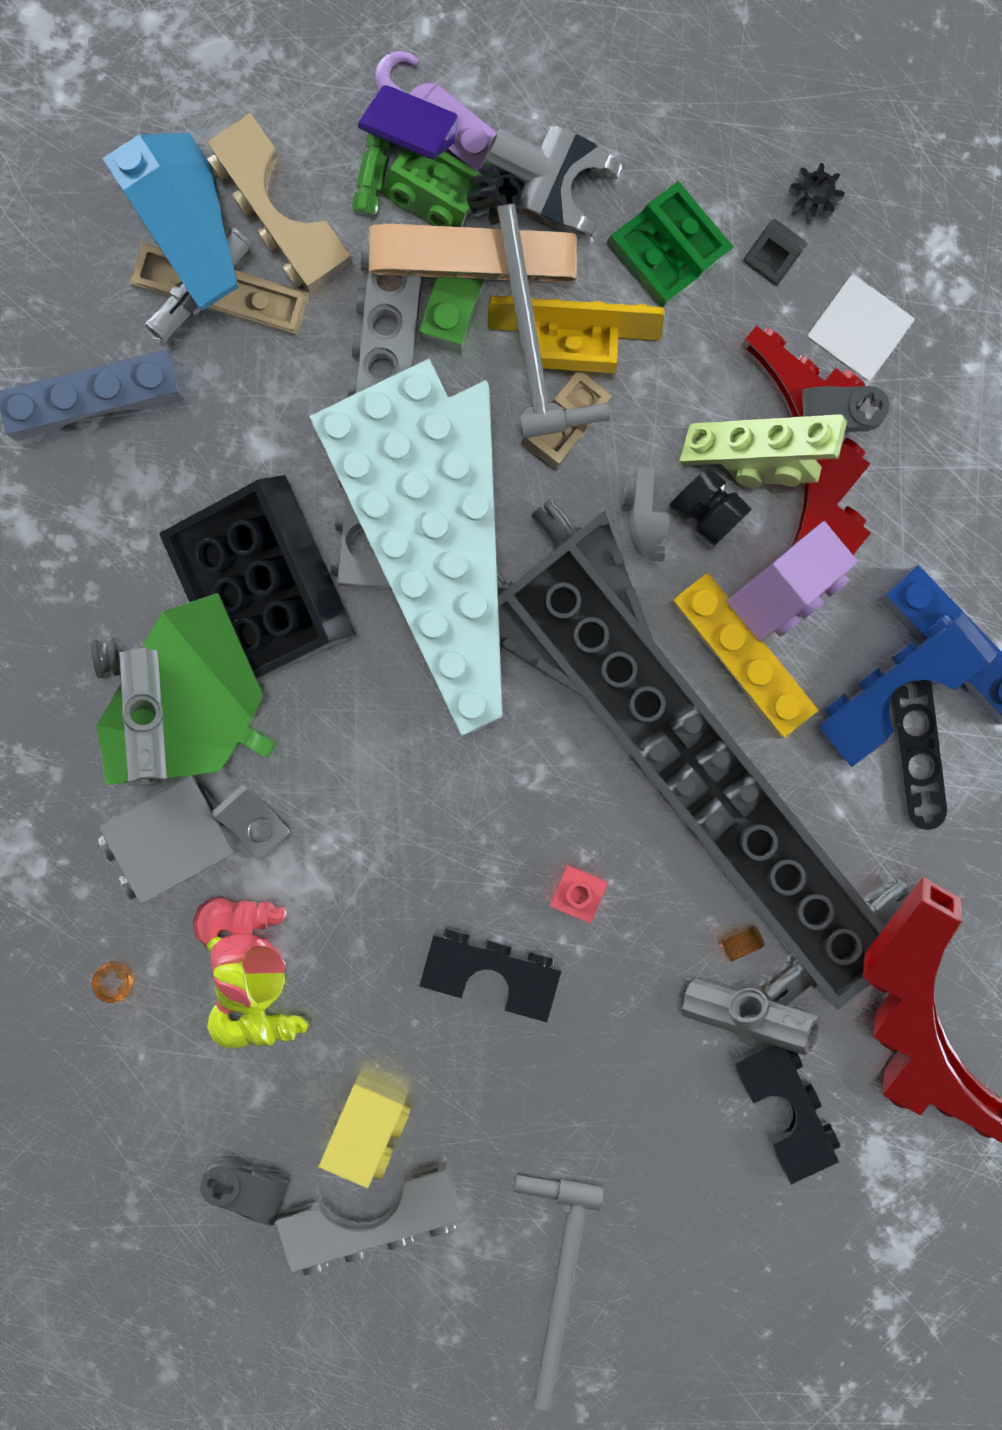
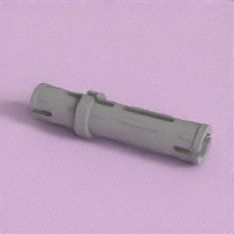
(162, 322)

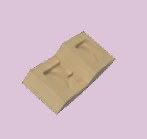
(577, 393)

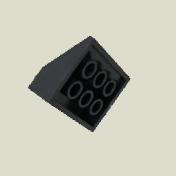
(266, 571)

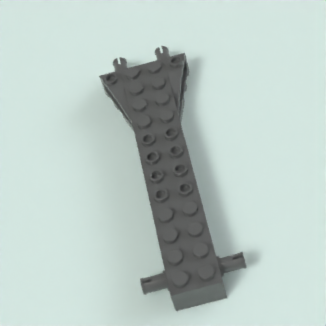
(588, 632)

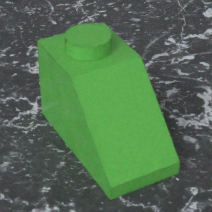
(451, 312)

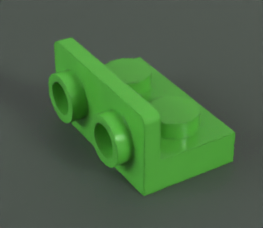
(431, 187)

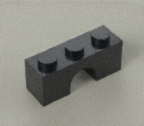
(530, 980)
(804, 1144)

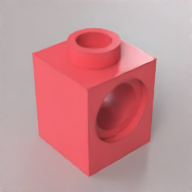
(578, 893)

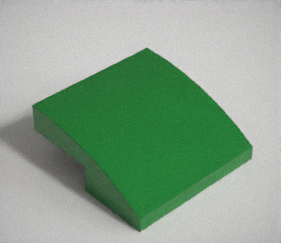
(670, 244)

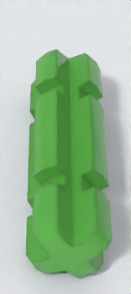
(371, 175)

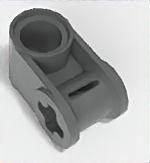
(845, 401)
(254, 1192)

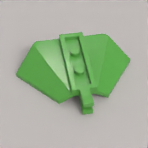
(205, 695)

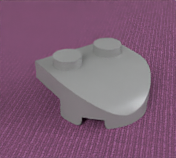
(645, 526)

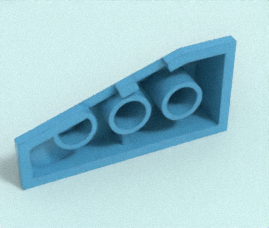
(178, 203)

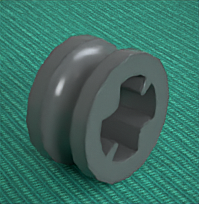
(105, 657)

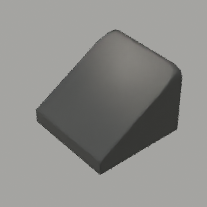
(775, 251)

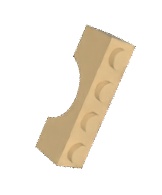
(310, 248)

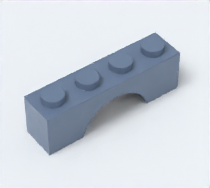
(112, 387)

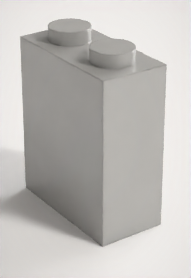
(165, 840)

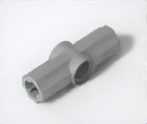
(143, 742)
(772, 1025)

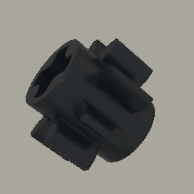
(816, 180)
(491, 191)

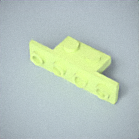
(766, 449)

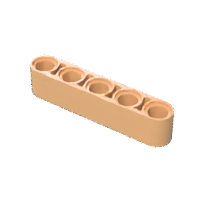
(468, 253)

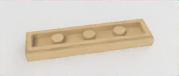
(254, 301)

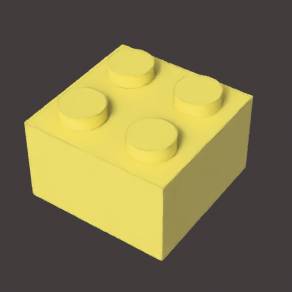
(361, 1135)

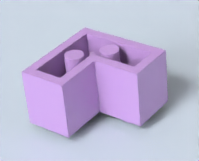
(794, 583)

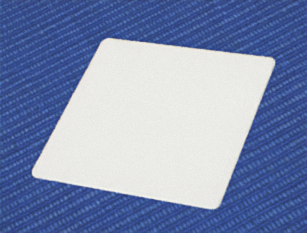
(861, 327)

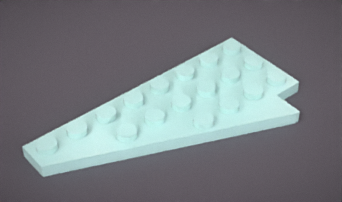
(426, 502)

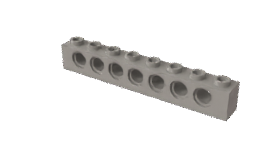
(368, 346)

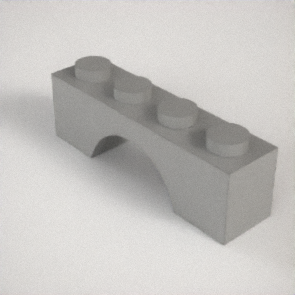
(316, 1235)

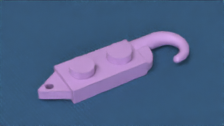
(472, 134)

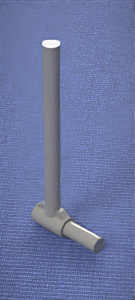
(542, 416)
(578, 1201)

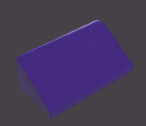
(410, 122)

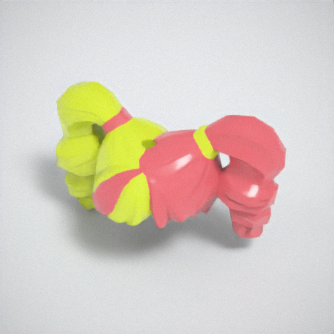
(245, 973)

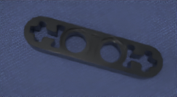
(924, 744)

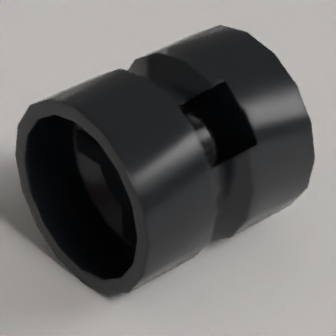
(710, 507)

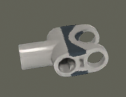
(550, 174)

